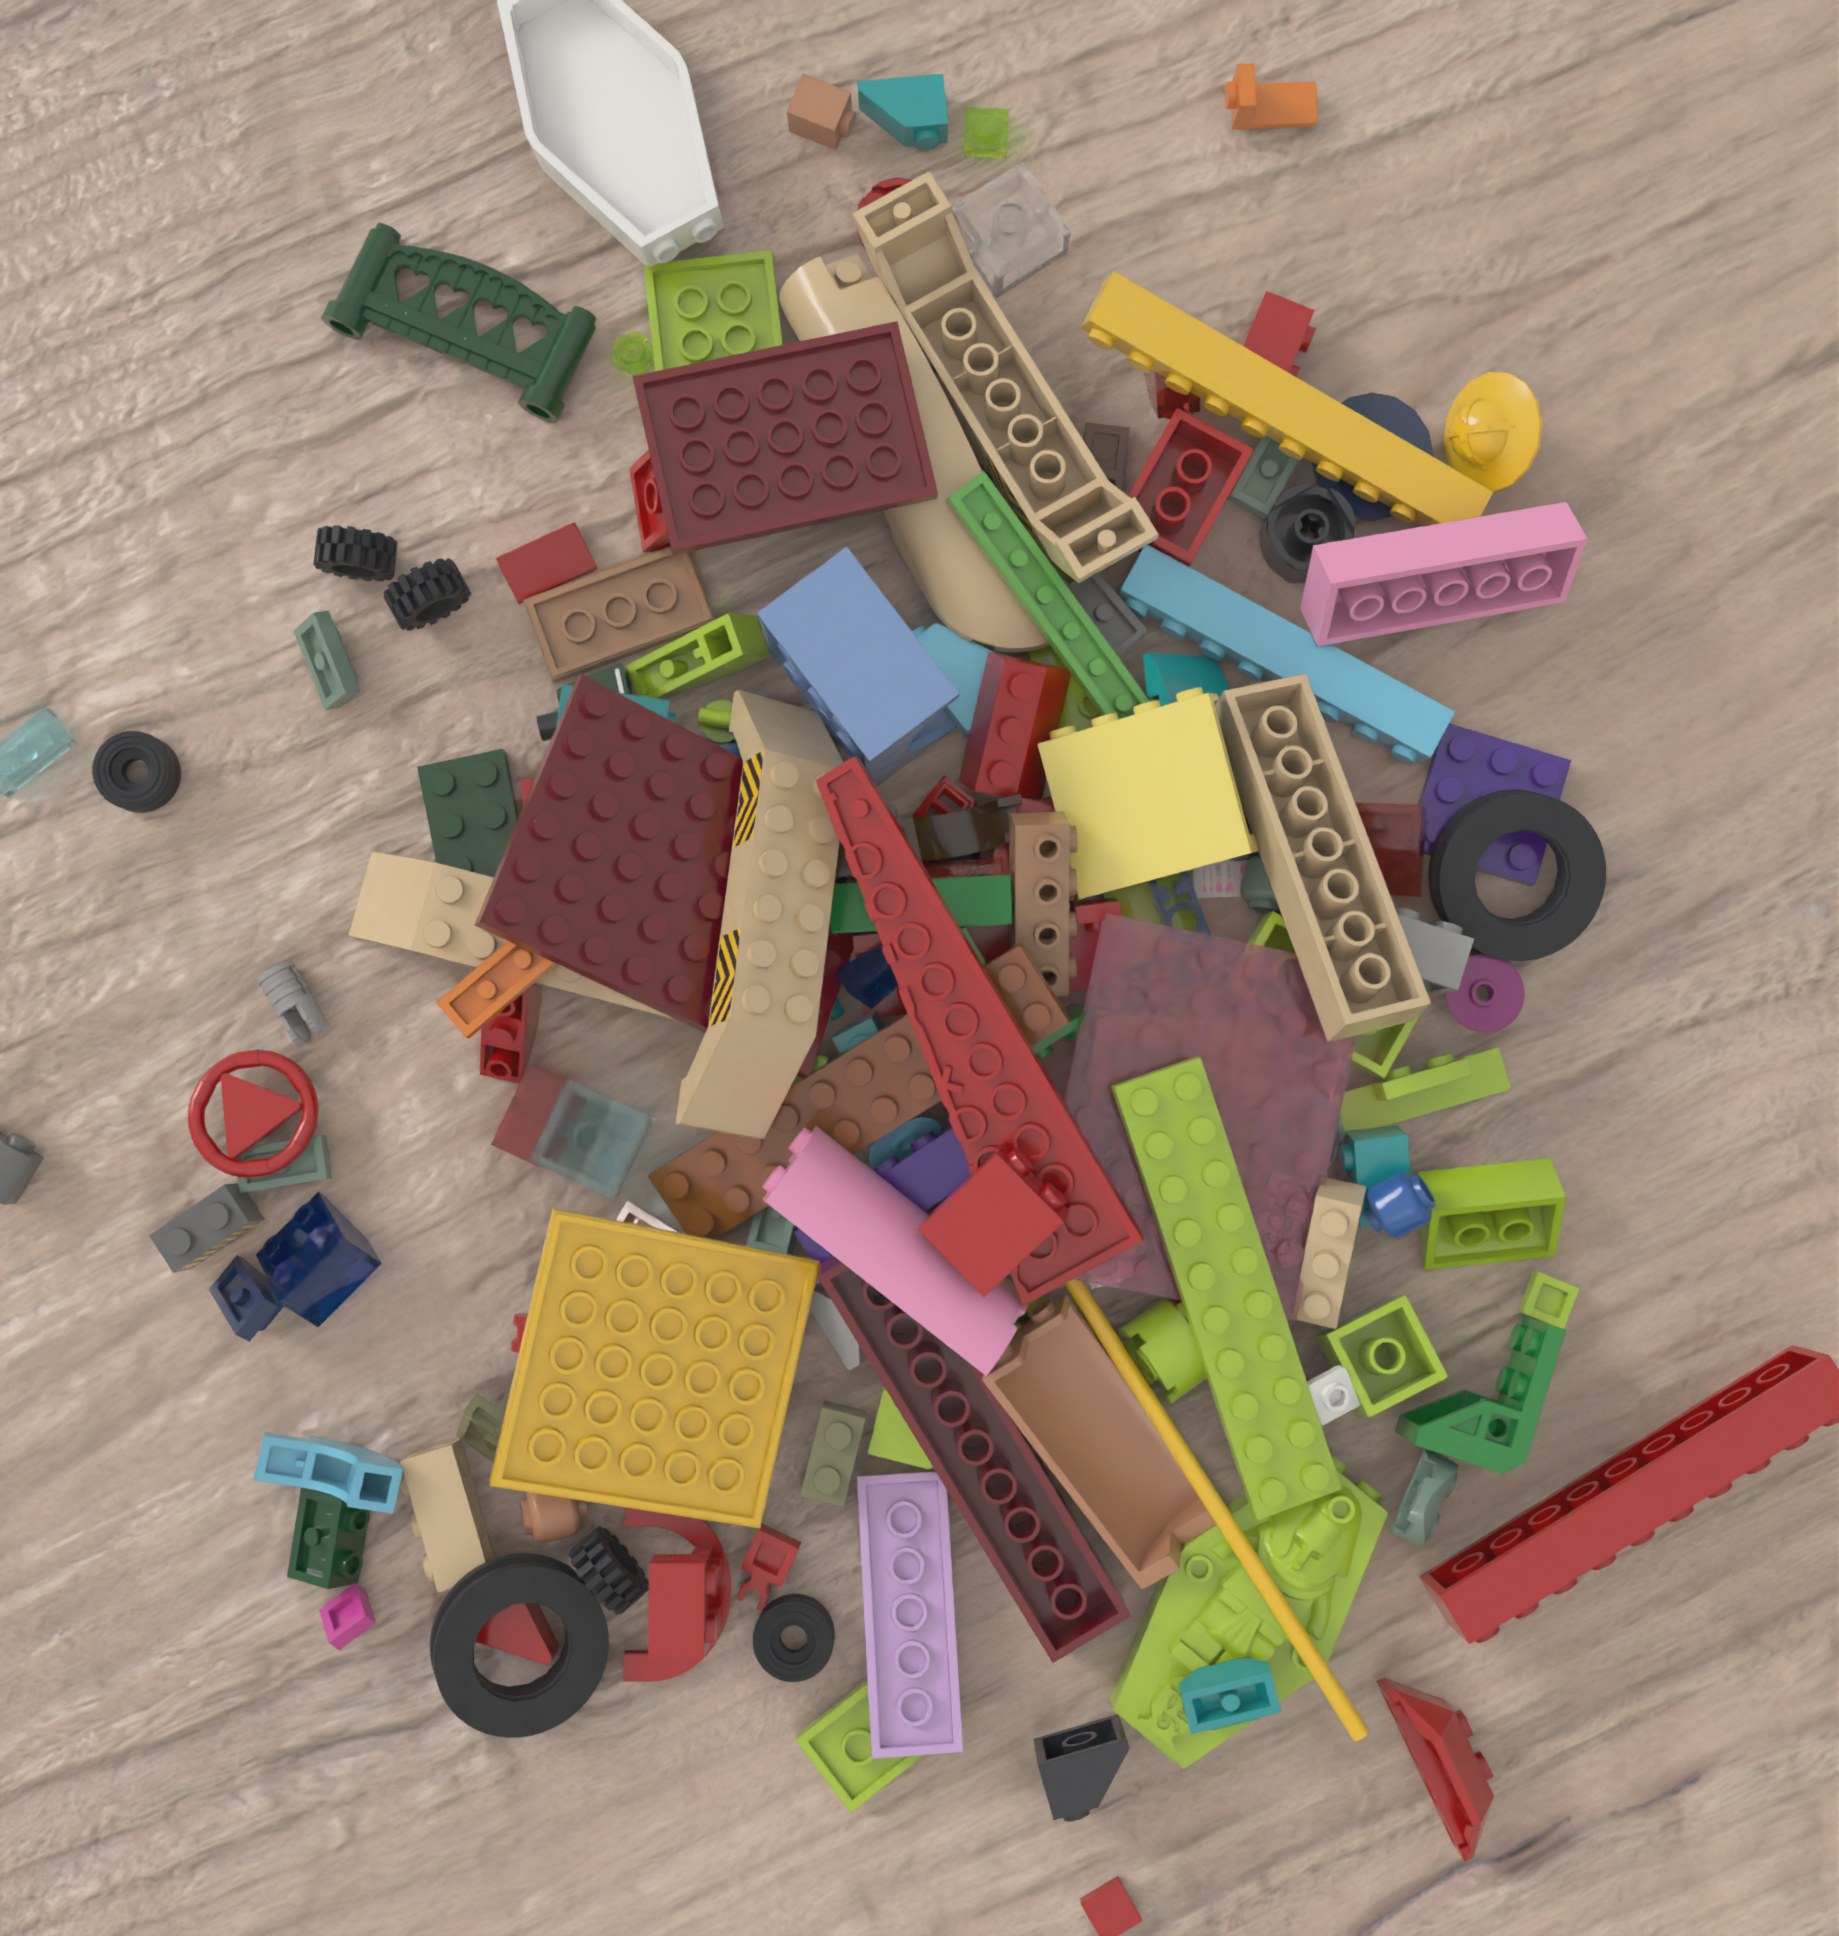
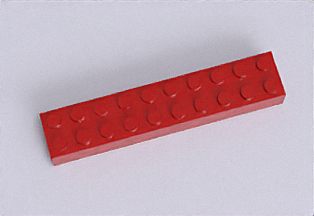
(1635, 1493)

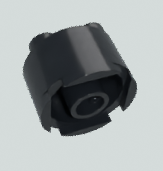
(1304, 509)

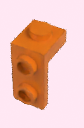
(1269, 103)

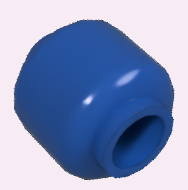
(1399, 1204)

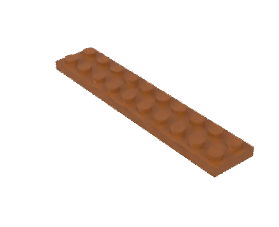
(848, 1098)

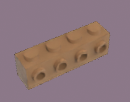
(1041, 892)

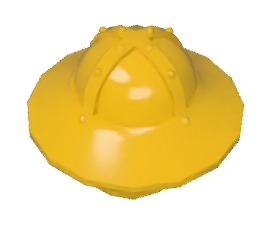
(1493, 430)

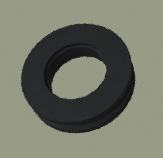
(1576, 888)
(548, 1699)

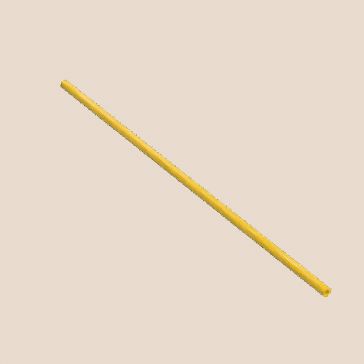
(1218, 1511)

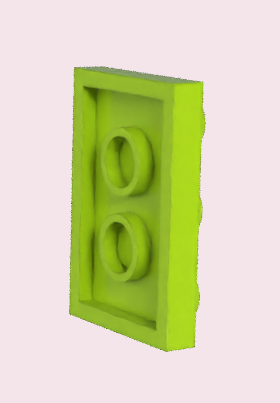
(842, 1751)

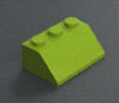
(1492, 1214)

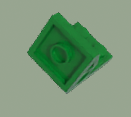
(1486, 1429)

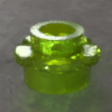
(636, 363)

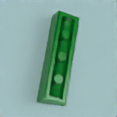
(971, 900)

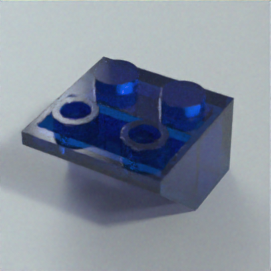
(317, 1260)

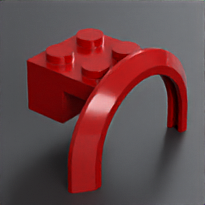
(685, 1600)

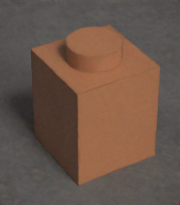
(821, 112)

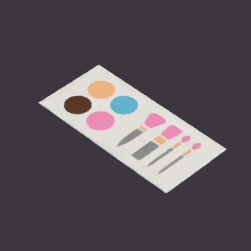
(1219, 879)

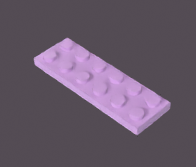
(909, 1615)

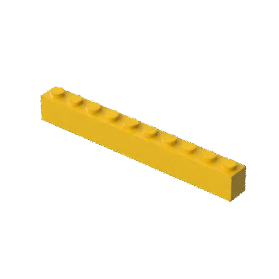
(1279, 406)

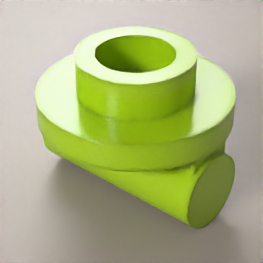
(716, 721)

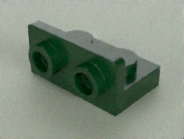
(327, 1541)

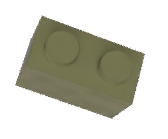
(833, 1453)

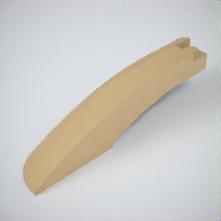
(928, 534)

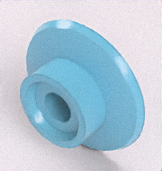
(899, 1140)

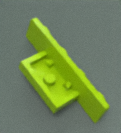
(1424, 1091)

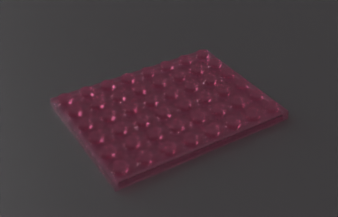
(1273, 1075)

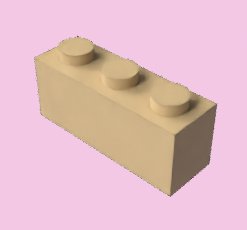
(1329, 1251)
(446, 1513)

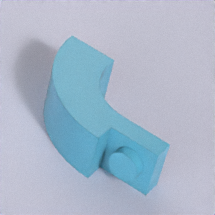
(332, 1467)

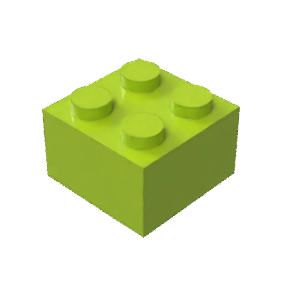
(1383, 1355)

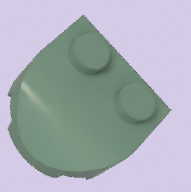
(1420, 1507)

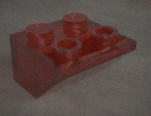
(1398, 844)

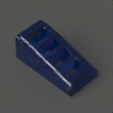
(868, 977)

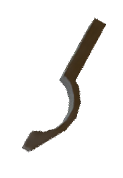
(952, 833)

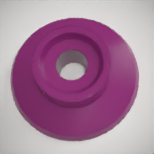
(1503, 1000)

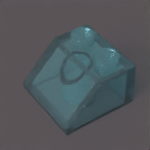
(592, 1138)

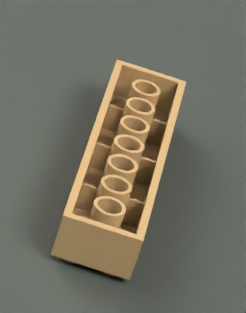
(1319, 859)

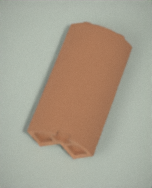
(1098, 1440)

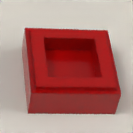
(1111, 1908)

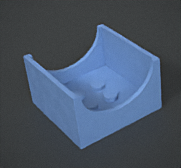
(859, 666)

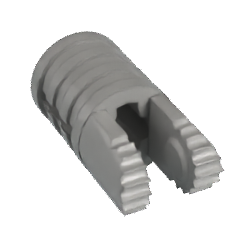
(292, 1002)

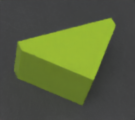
(893, 1437)

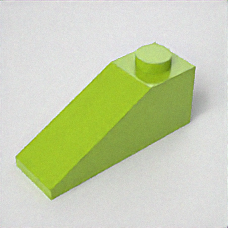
(700, 657)

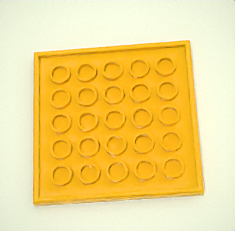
(654, 1370)

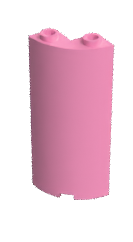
(878, 1238)

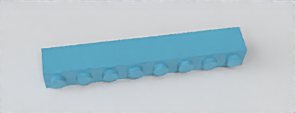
(1277, 649)

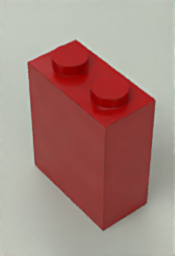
(995, 1219)

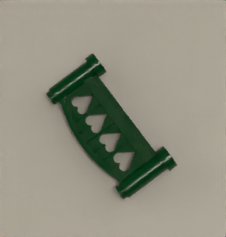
(540, 369)

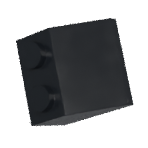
(1080, 1765)

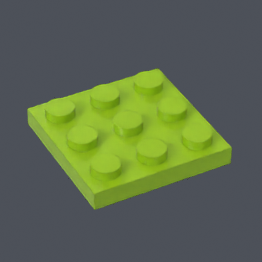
(712, 307)

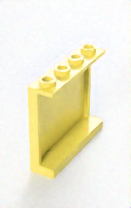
(1147, 793)

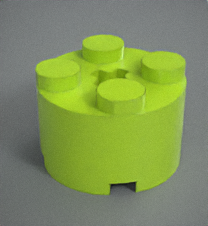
(1165, 1349)

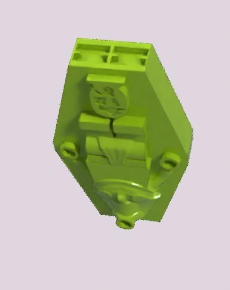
(1217, 1614)

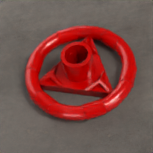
(252, 1113)

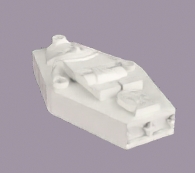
(613, 121)

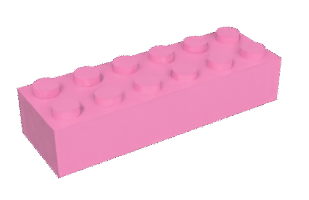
(1441, 573)

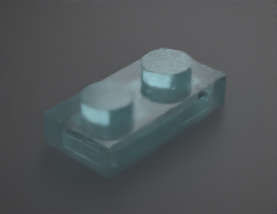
(32, 750)

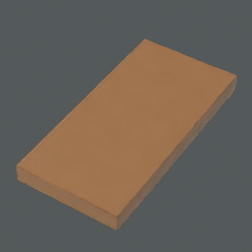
(618, 612)

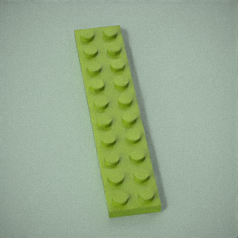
(1226, 1287)

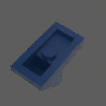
(245, 1298)

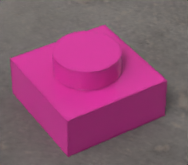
(347, 1616)

